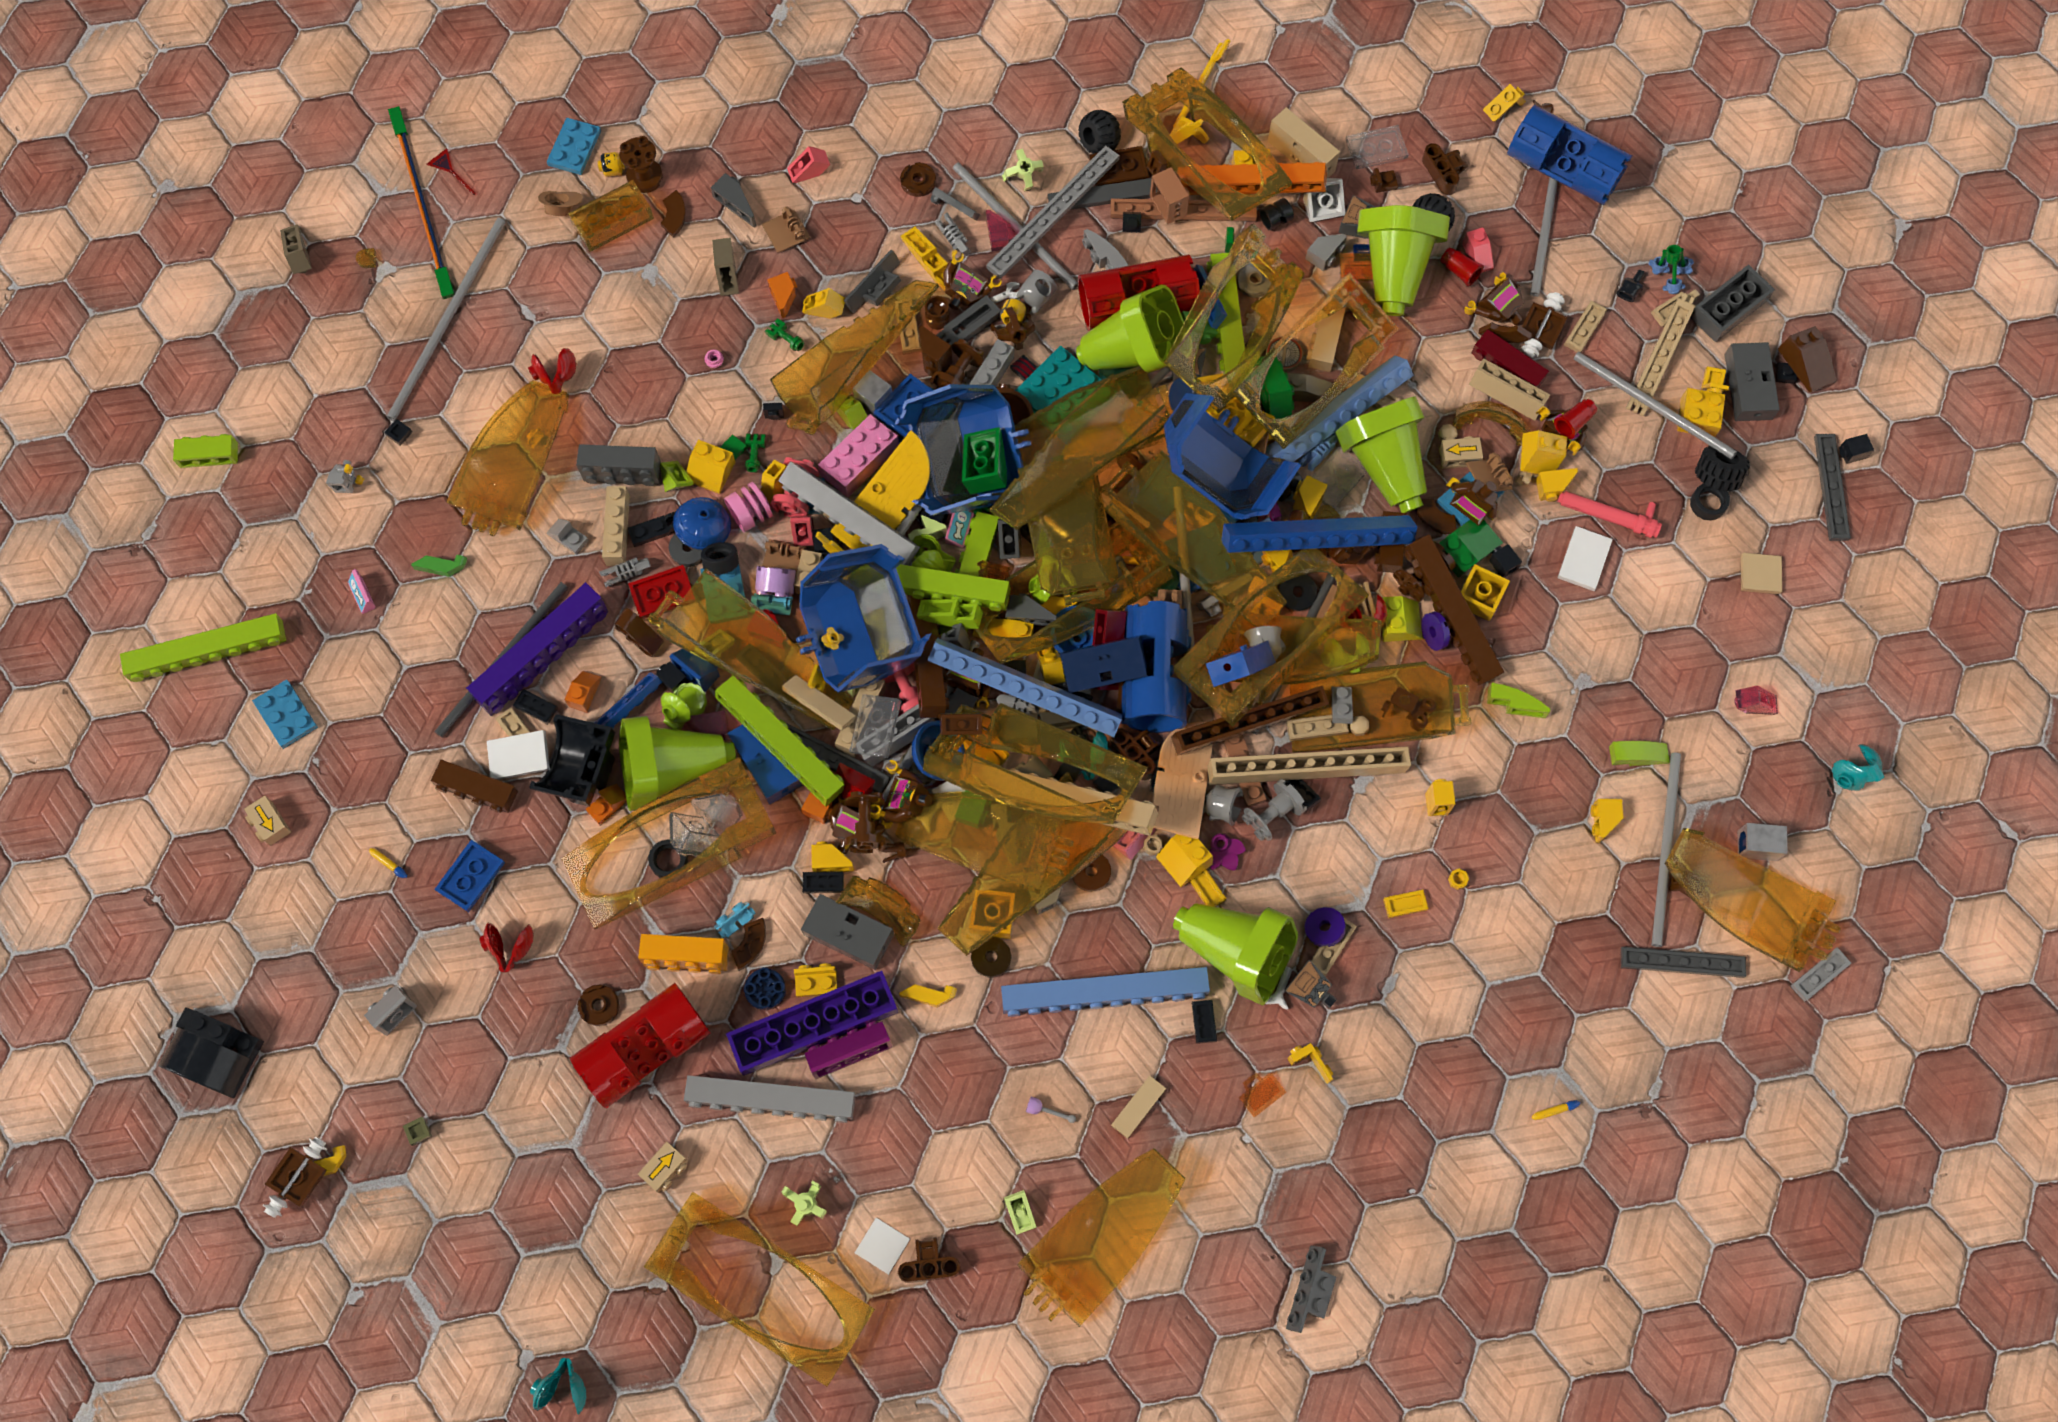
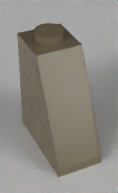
(725, 266)

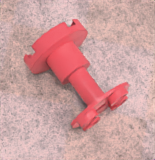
(788, 501)
(908, 692)

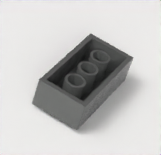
(1732, 303)
(619, 464)

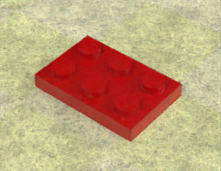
(651, 591)

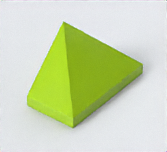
(674, 476)

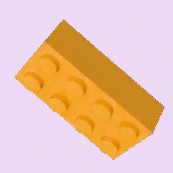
(683, 953)

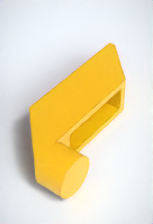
(929, 996)
(333, 1163)

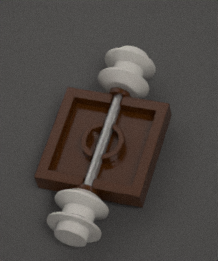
(1543, 324)
(295, 1177)

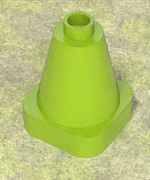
(1400, 250)
(1135, 334)
(1390, 451)
(664, 758)
(1241, 945)

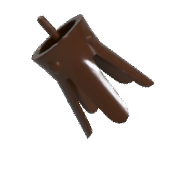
(897, 847)

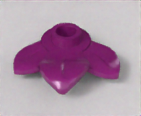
(1227, 854)

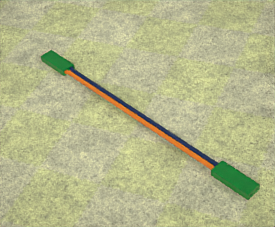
(441, 272)

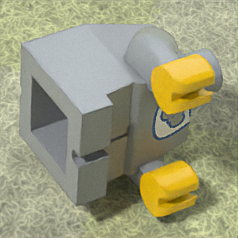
(342, 478)

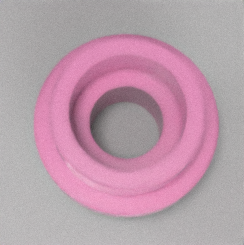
(714, 354)

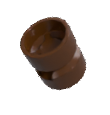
(937, 312)

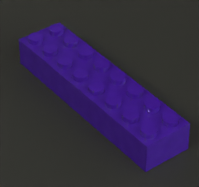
(538, 649)
(811, 1023)

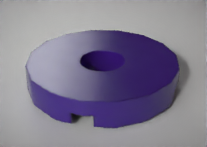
(1434, 631)
(1317, 919)

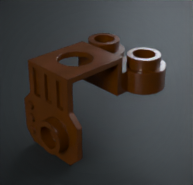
(1416, 708)

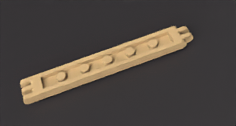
(1663, 350)

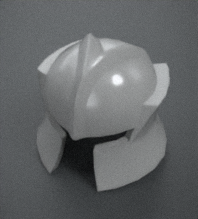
(1267, 633)
(1219, 804)

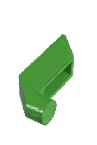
(440, 566)

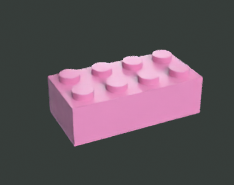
(858, 455)

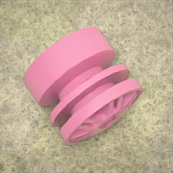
(748, 507)

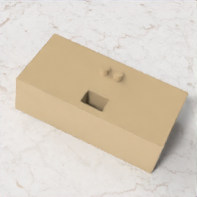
(1301, 142)

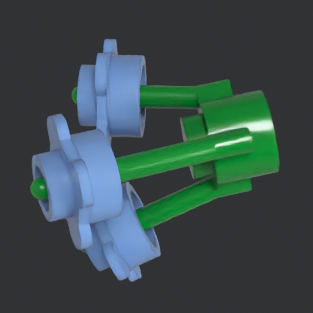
(1681, 265)

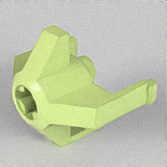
(1023, 169)
(805, 1203)

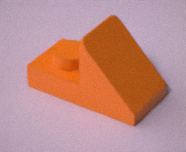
(609, 802)

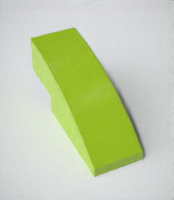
(950, 612)
(1516, 701)
(1638, 753)

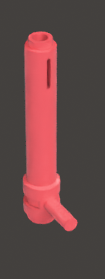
(1637, 523)

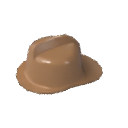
(559, 202)

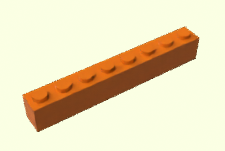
(1246, 177)

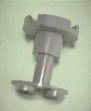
(1286, 800)

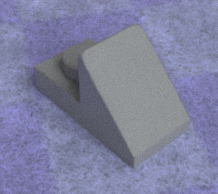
(567, 536)

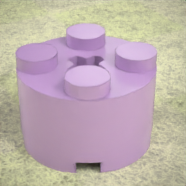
(775, 580)

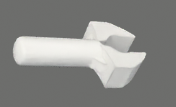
(1008, 293)

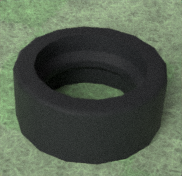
(1704, 513)
(717, 550)
(656, 849)

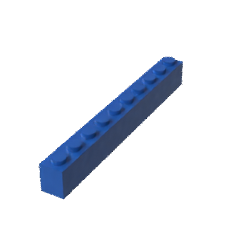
(1318, 533)

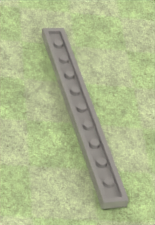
(1053, 212)

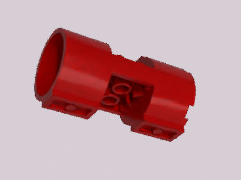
(1106, 289)
(639, 1045)

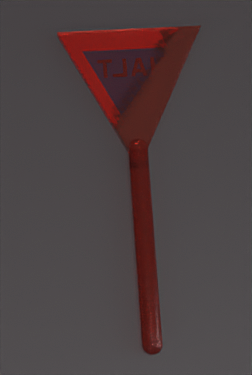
(443, 162)

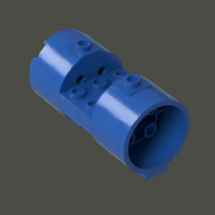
(1568, 154)
(1158, 699)

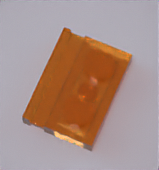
(1357, 264)
(993, 570)

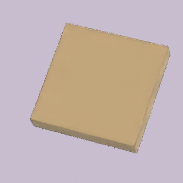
(1761, 573)

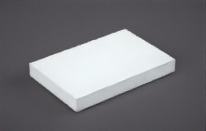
(1584, 558)
(518, 755)

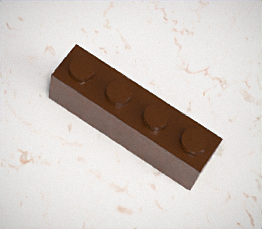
(474, 786)

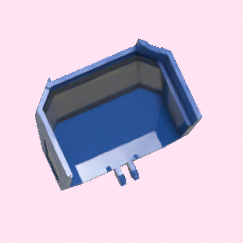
(940, 422)
(1221, 463)
(866, 603)

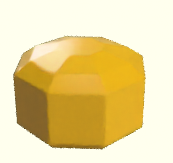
(1458, 879)

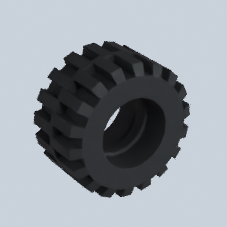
(1720, 471)

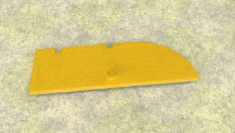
(893, 487)

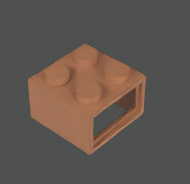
(1172, 196)

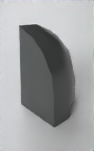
(957, 636)

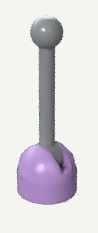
(1035, 1106)

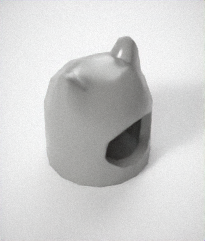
(1034, 292)

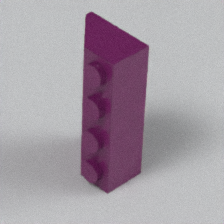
(848, 1049)

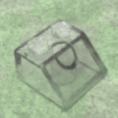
(718, 809)
(690, 834)

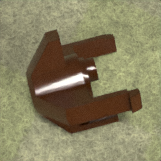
(1015, 330)
(1347, 555)

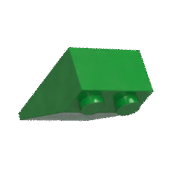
(984, 461)
(1470, 545)

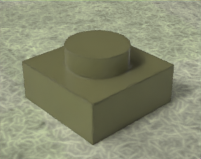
(417, 1131)

